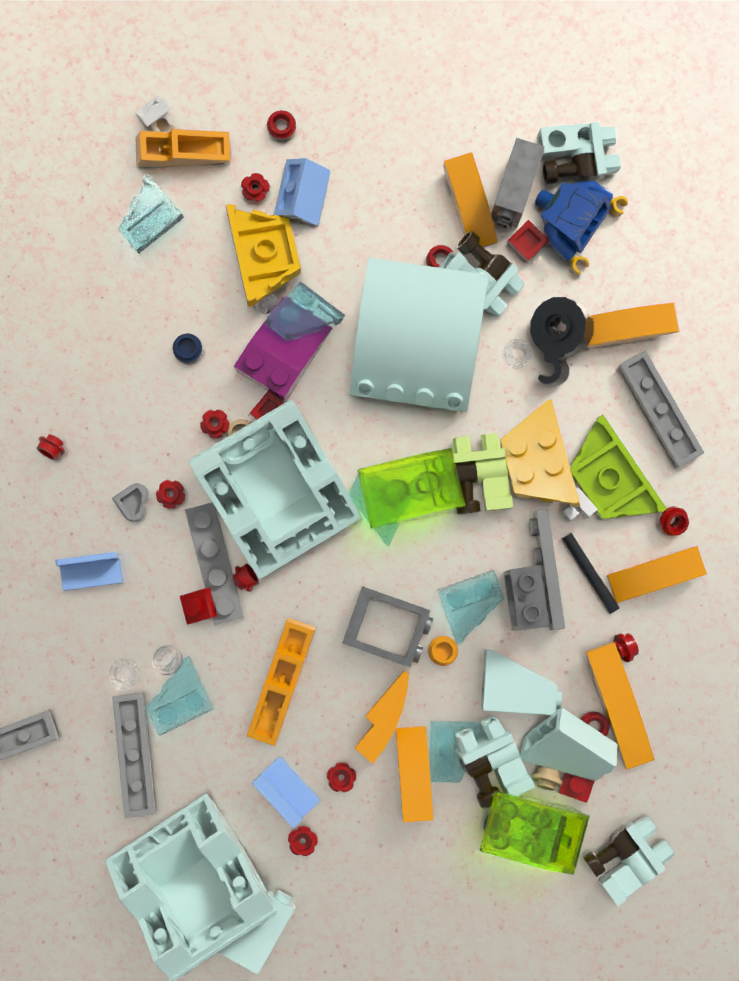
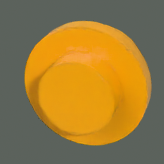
(443, 650)

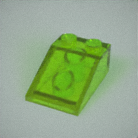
(411, 488)

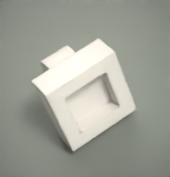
(153, 112)
(586, 507)

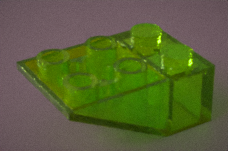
(535, 832)

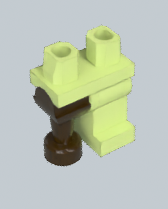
(482, 467)

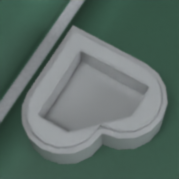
(132, 502)

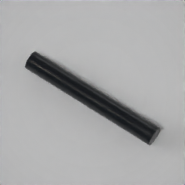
(590, 573)

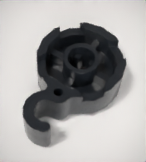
(560, 346)

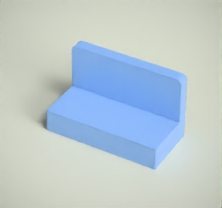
(302, 190)
(90, 571)
(286, 791)

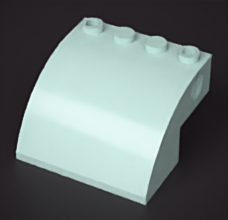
(418, 334)
(275, 489)
(190, 887)

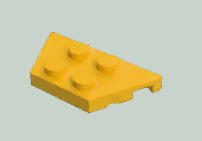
(263, 251)
(539, 459)

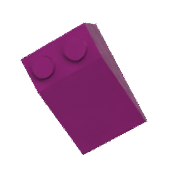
(279, 363)

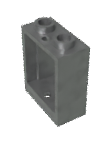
(516, 183)
(531, 608)
(414, 650)

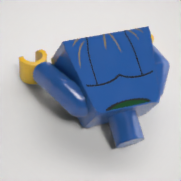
(575, 215)

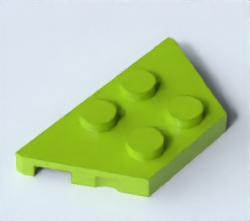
(611, 476)

